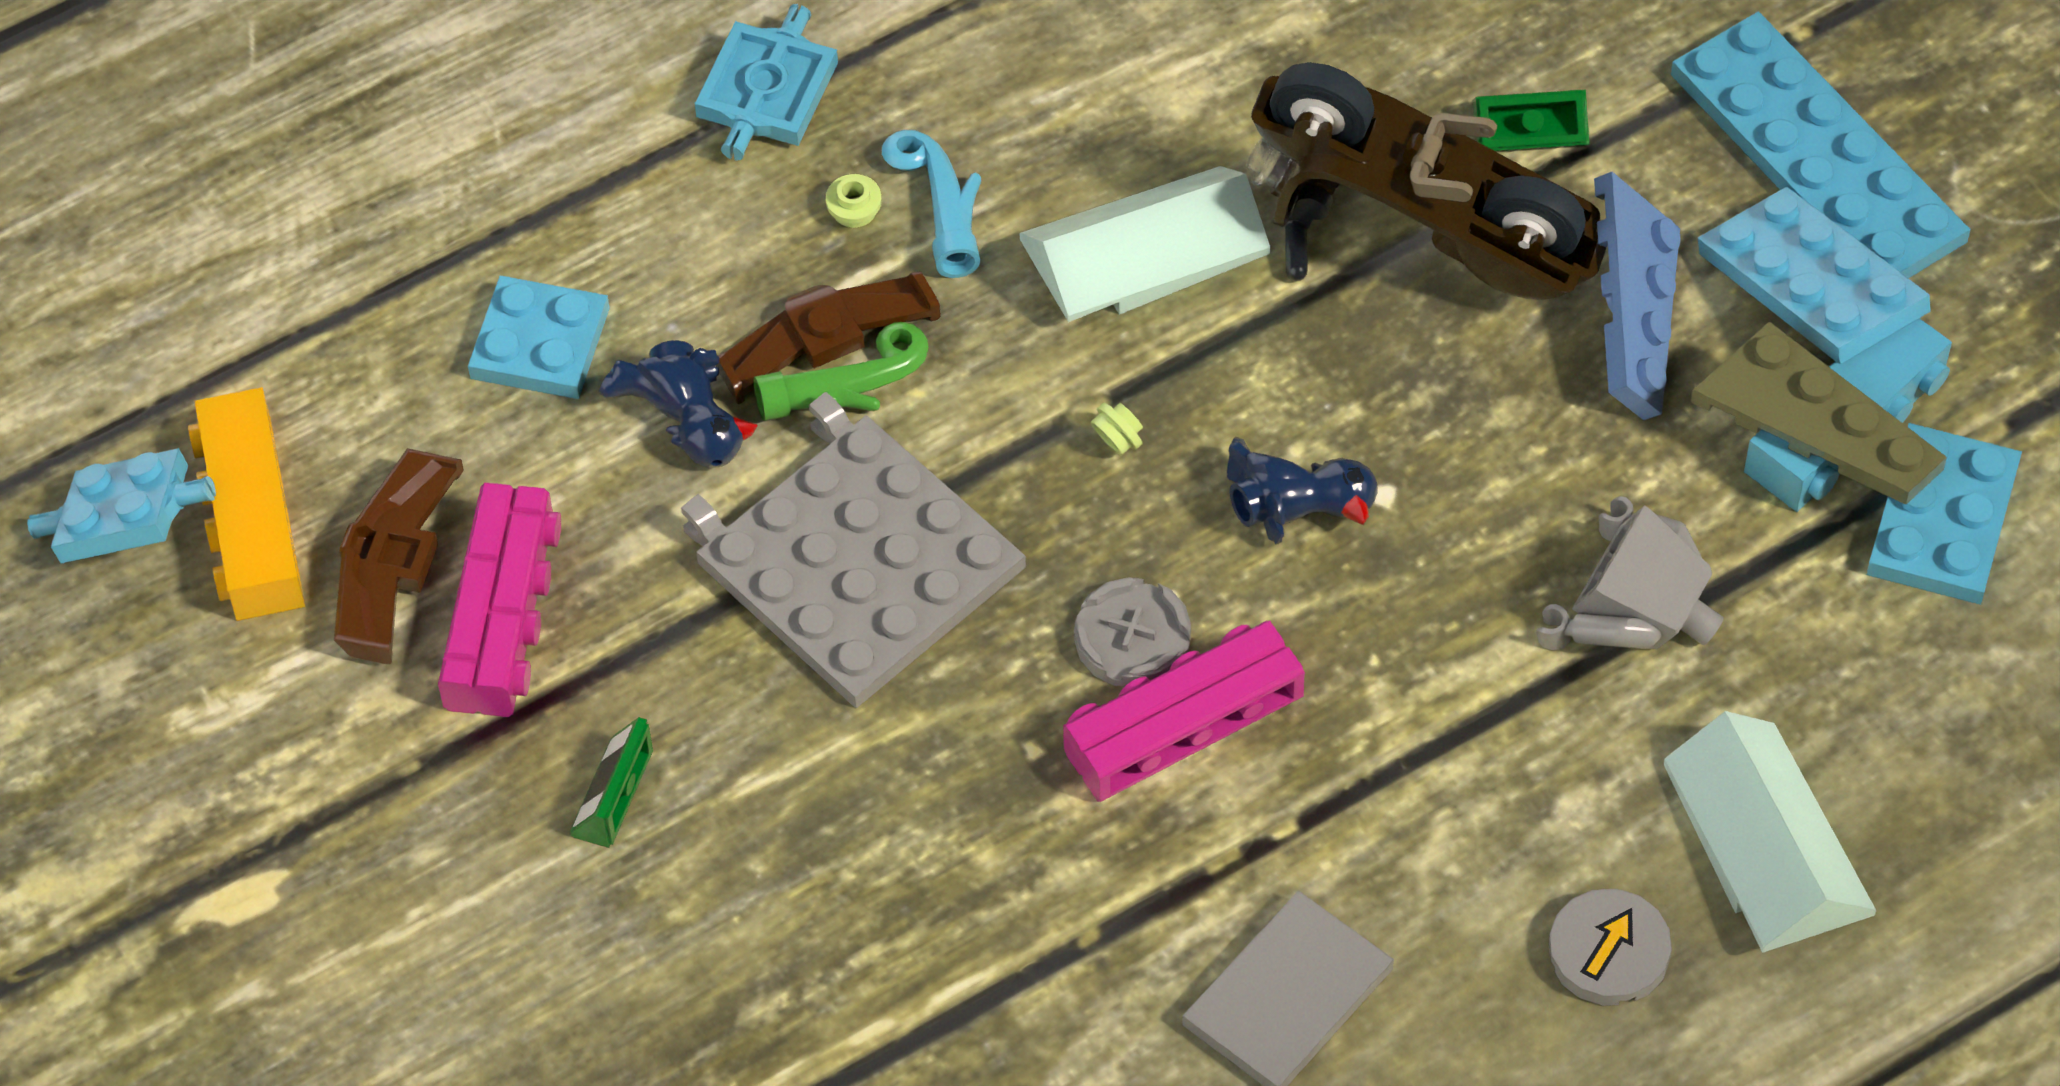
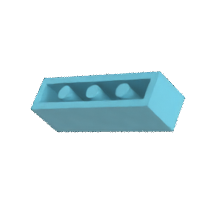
(1888, 373)

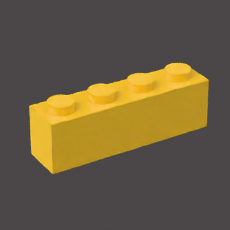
(249, 505)

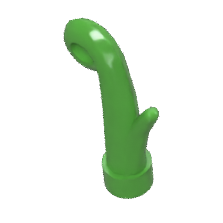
(781, 393)

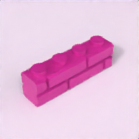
(498, 599)
(1182, 709)

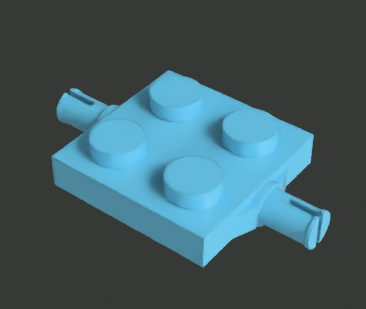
(766, 82)
(121, 505)

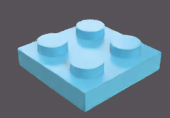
(539, 337)

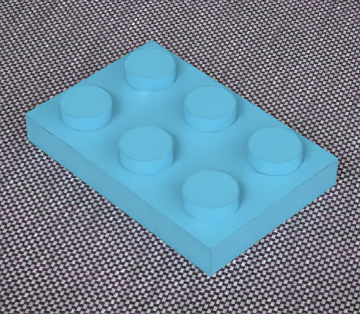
(1953, 525)

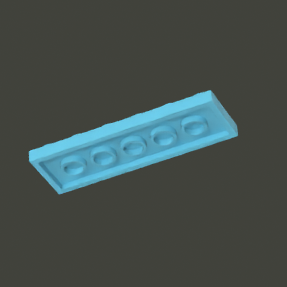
(1817, 144)

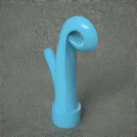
(954, 245)

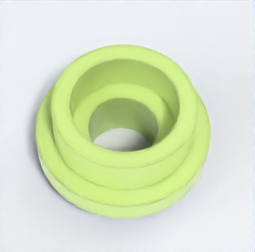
(857, 211)
(1117, 427)

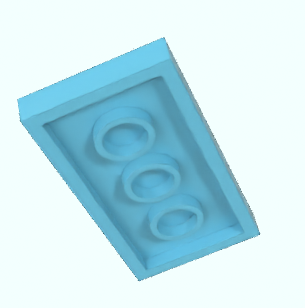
(1814, 275)

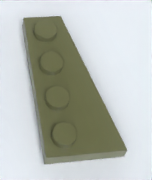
(1800, 399)

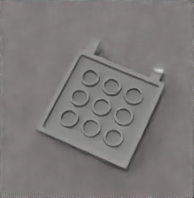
(856, 556)

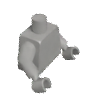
(1640, 588)

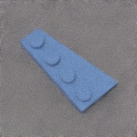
(1639, 294)

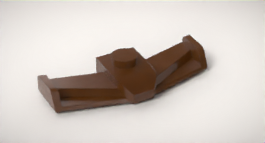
(824, 327)
(389, 552)

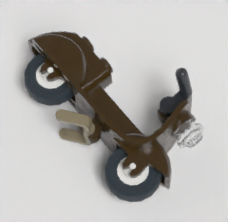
(1483, 207)

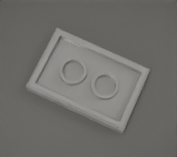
(1288, 992)

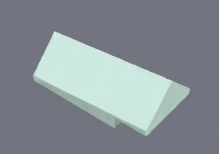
(1149, 243)
(1765, 832)

